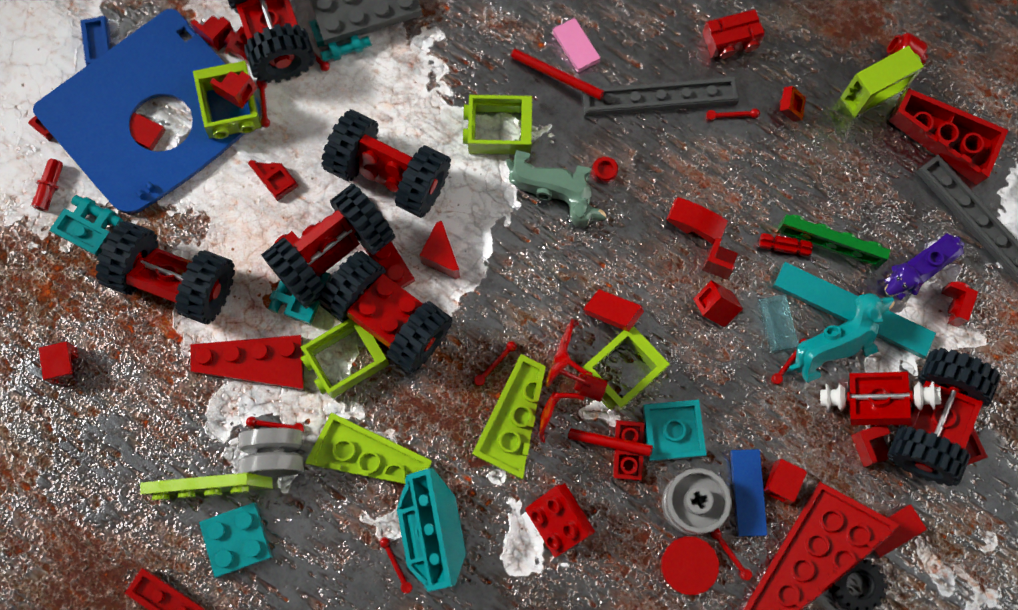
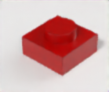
(792, 103)

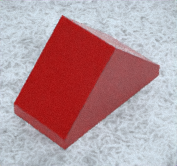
(438, 252)

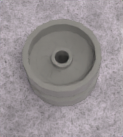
(271, 452)
(712, 497)

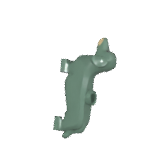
(557, 184)

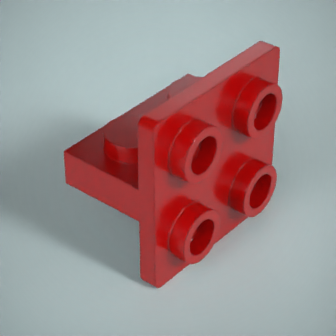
(559, 519)

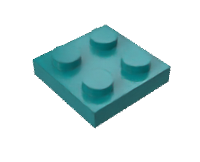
(674, 430)
(235, 540)

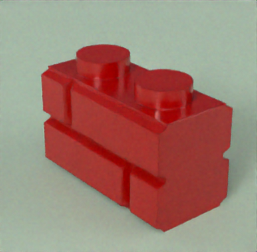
(733, 34)

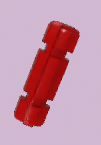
(785, 244)

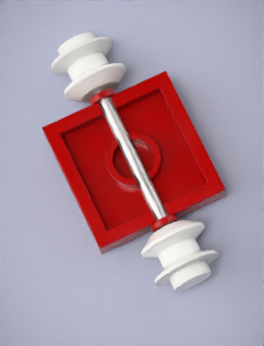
(880, 398)

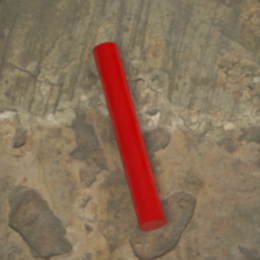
(610, 442)

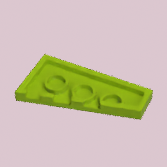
(510, 425)
(360, 452)
(209, 485)

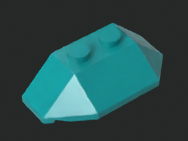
(431, 530)

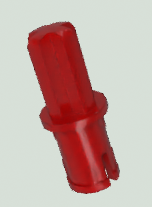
(47, 185)

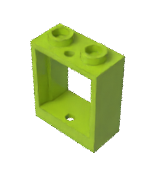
(881, 81)
(498, 104)
(223, 128)
(331, 337)
(645, 351)

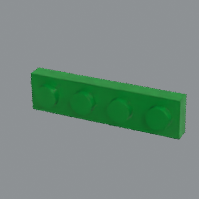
(841, 243)

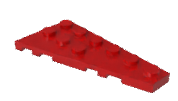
(819, 550)

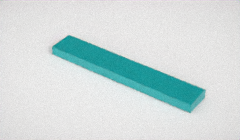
(842, 305)

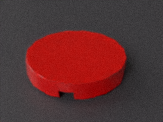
(689, 565)

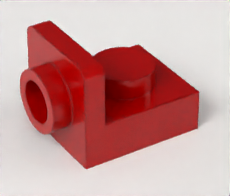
(235, 44)
(962, 303)

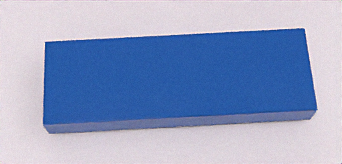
(748, 493)

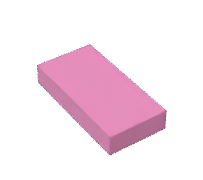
(576, 45)

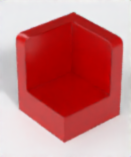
(213, 31)
(235, 88)
(720, 260)
(718, 303)
(56, 361)
(871, 444)
(784, 481)

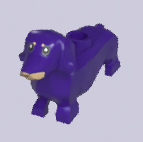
(910, 276)

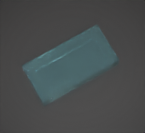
(778, 323)

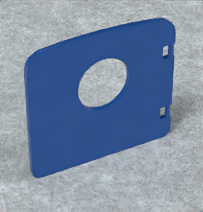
(95, 109)

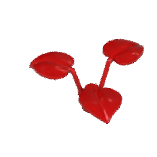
(585, 384)

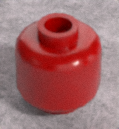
(917, 45)

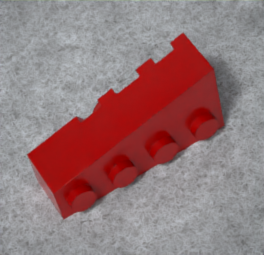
(958, 137)

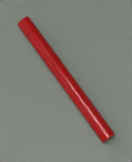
(557, 74)

